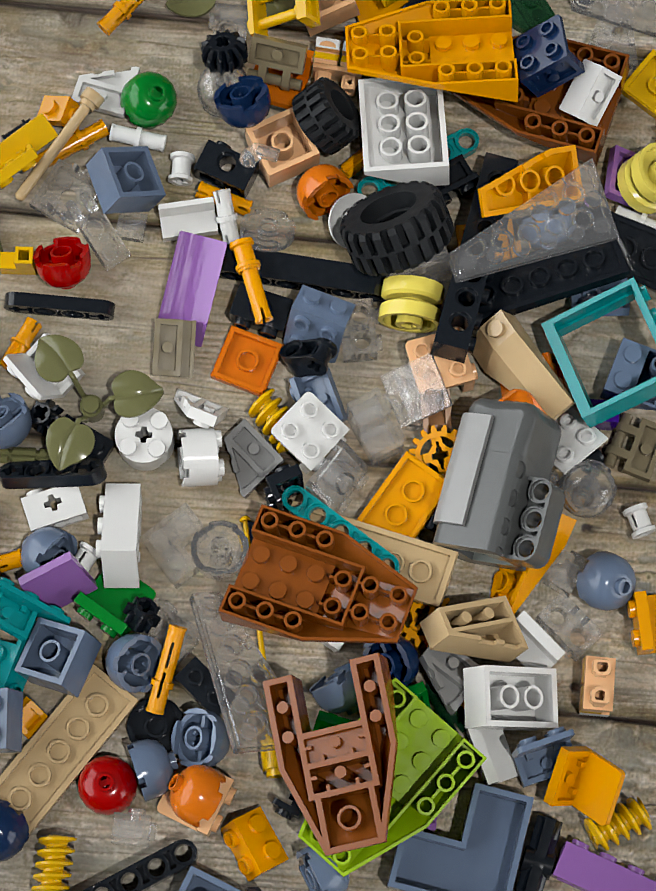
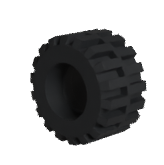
(327, 115)

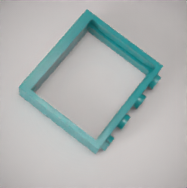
(582, 315)

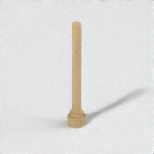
(89, 102)

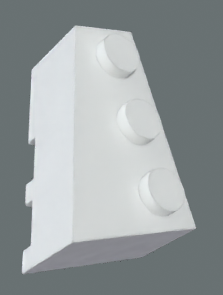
(120, 535)

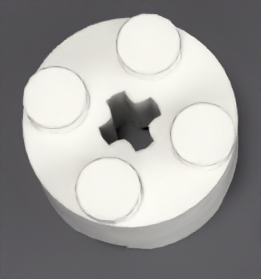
(157, 447)
(199, 457)

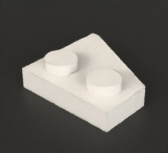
(109, 86)
(201, 410)

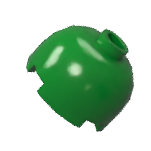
(149, 99)

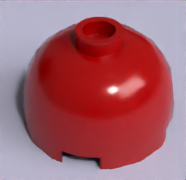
(63, 263)
(116, 796)

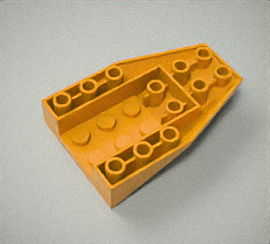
(440, 46)

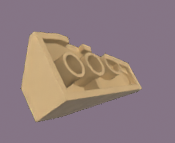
(516, 363)

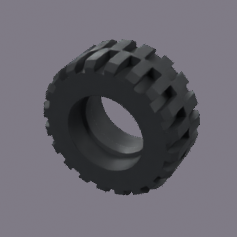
(397, 228)

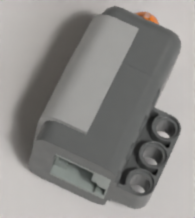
(500, 485)

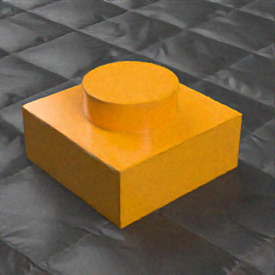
(32, 718)

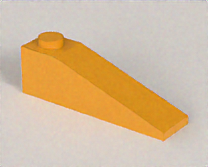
(526, 180)
(519, 584)

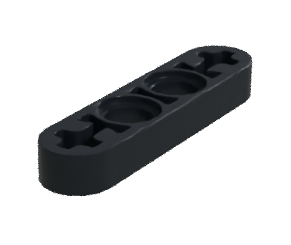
(59, 306)
(22, 474)

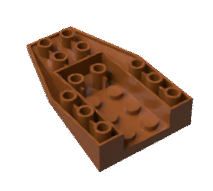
(541, 118)
(316, 585)

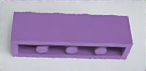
(597, 872)

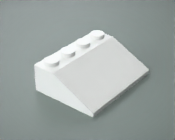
(403, 132)

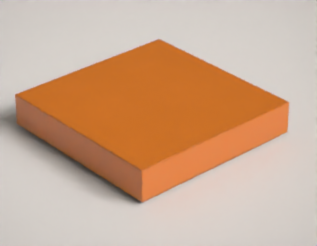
(247, 361)

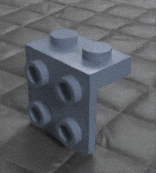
(317, 316)
(537, 758)

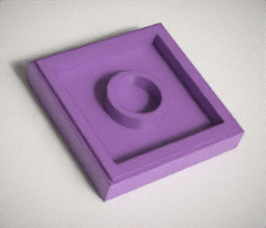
(58, 581)

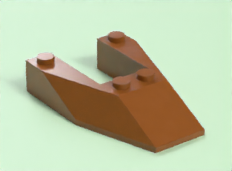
(342, 771)

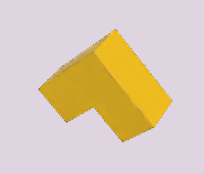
(18, 262)

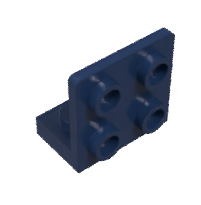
(545, 58)

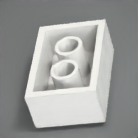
(510, 698)

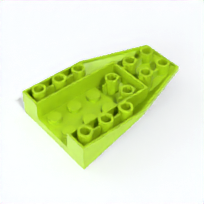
(428, 773)

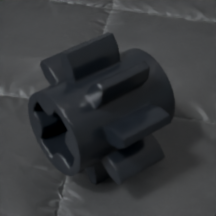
(44, 415)
(142, 614)

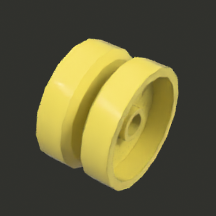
(638, 180)
(411, 303)

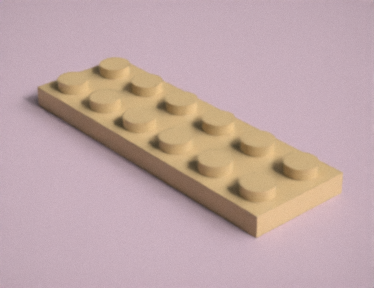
(420, 562)
(64, 747)

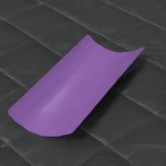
(193, 280)

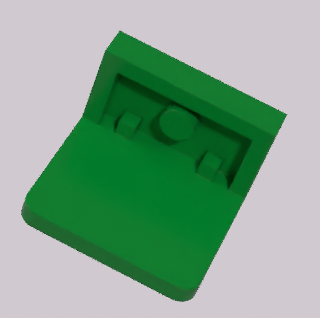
(108, 604)

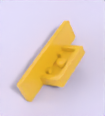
(21, 147)

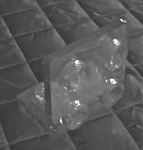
(416, 391)

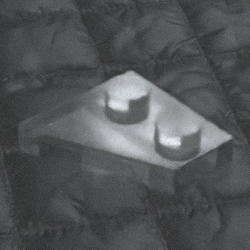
(616, 39)

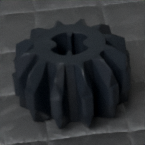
(224, 52)

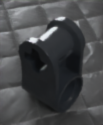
(308, 356)

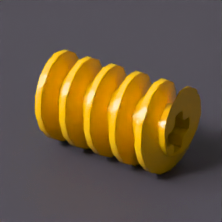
(268, 415)
(621, 823)
(53, 863)

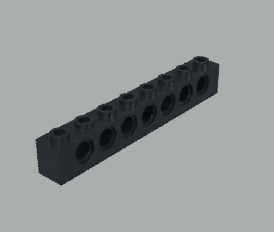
(448, 341)

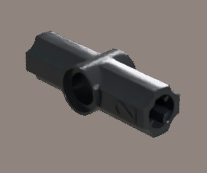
(539, 855)

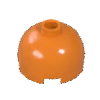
(321, 188)
(196, 793)

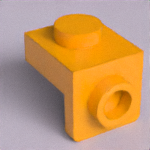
(58, 109)

